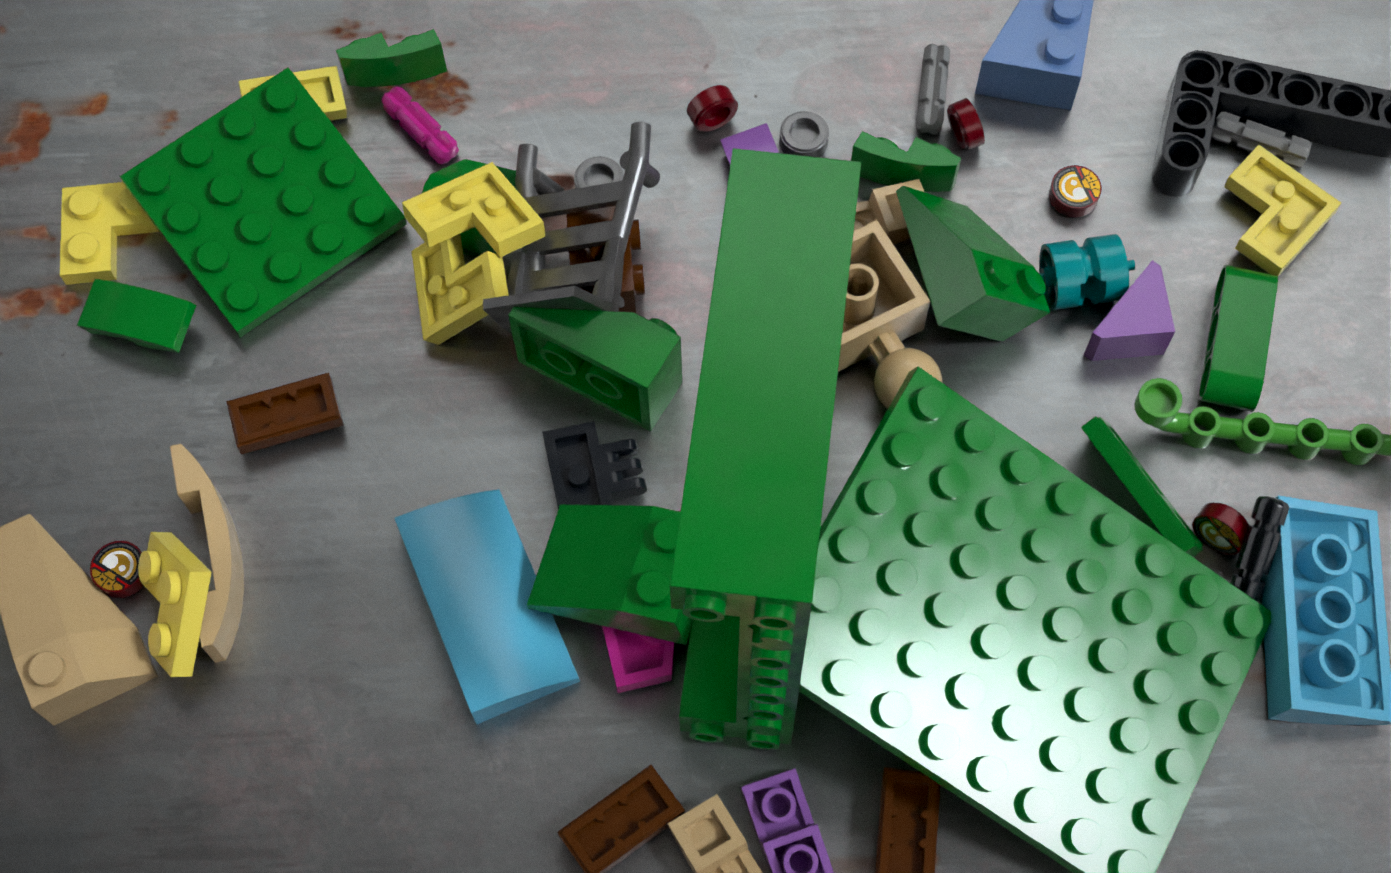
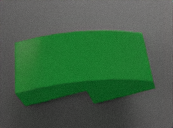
(374, 64)
(890, 165)
(136, 315)

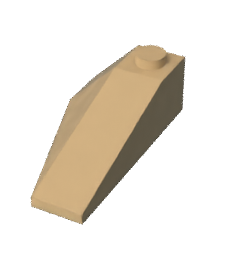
(62, 628)

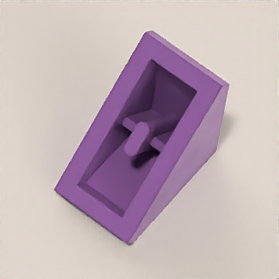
(1137, 323)

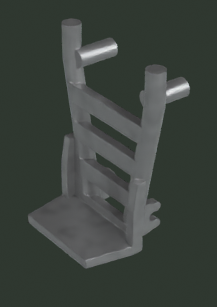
(560, 286)

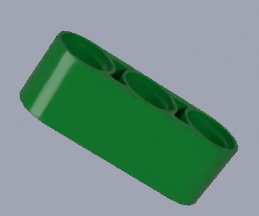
(1238, 338)

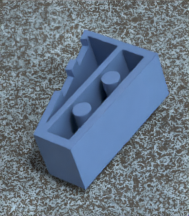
(1038, 53)

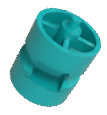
(1090, 271)

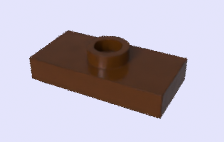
(284, 413)
(621, 822)
(907, 822)

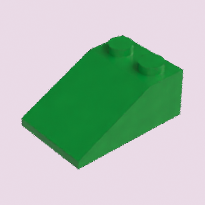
(970, 270)
(604, 356)
(612, 569)

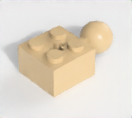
(881, 311)

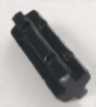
(1259, 545)

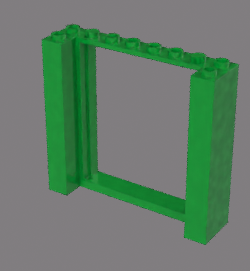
(762, 443)

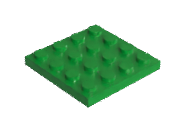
(263, 201)

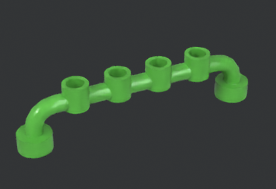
(1161, 400)

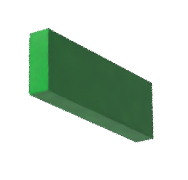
(1141, 485)

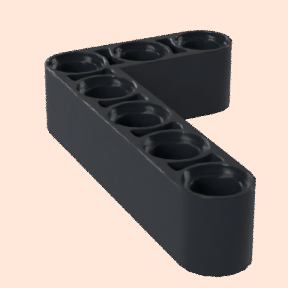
(1274, 96)

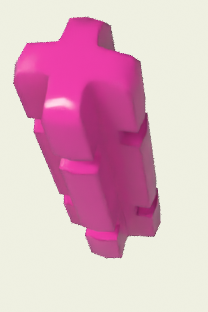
(420, 125)

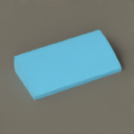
(479, 596)
(1327, 618)

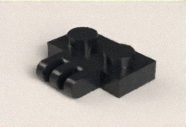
(589, 471)

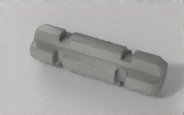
(933, 89)
(1253, 134)

